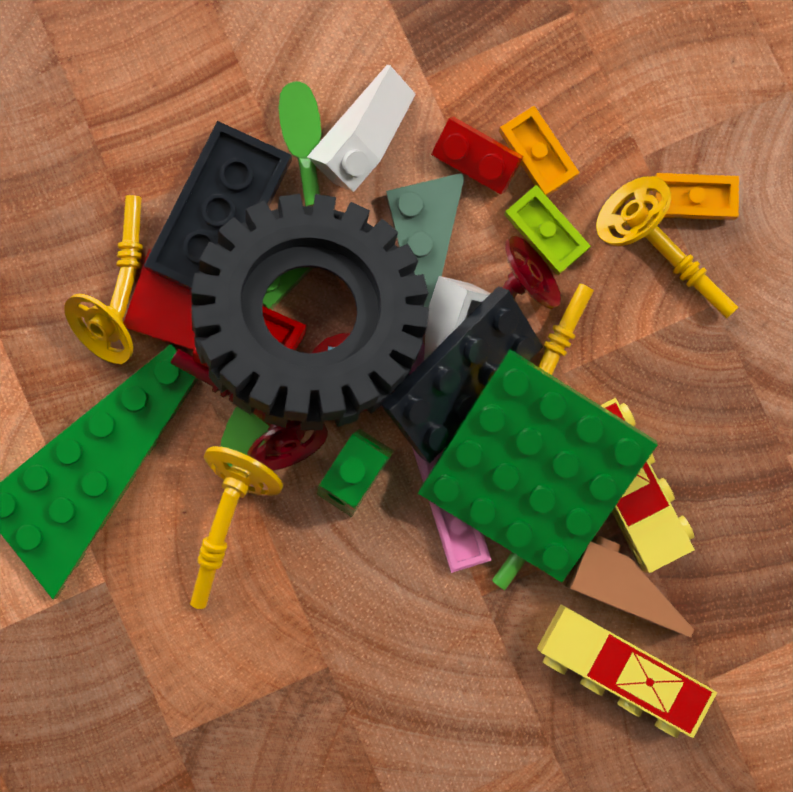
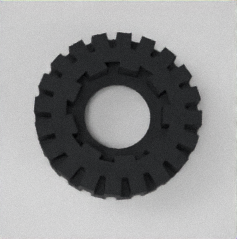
(292, 383)

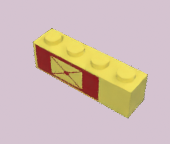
(647, 515)
(625, 671)

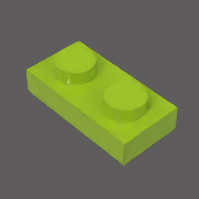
(547, 230)

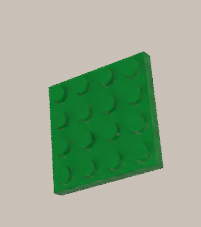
(537, 466)

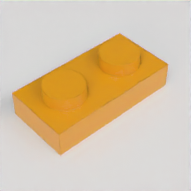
(543, 154)
(701, 196)

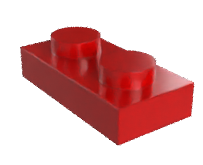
(477, 155)

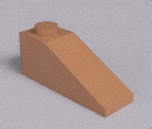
(621, 583)

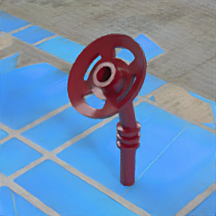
(530, 275)
(277, 439)

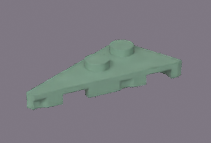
(425, 220)

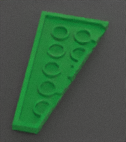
(76, 480)

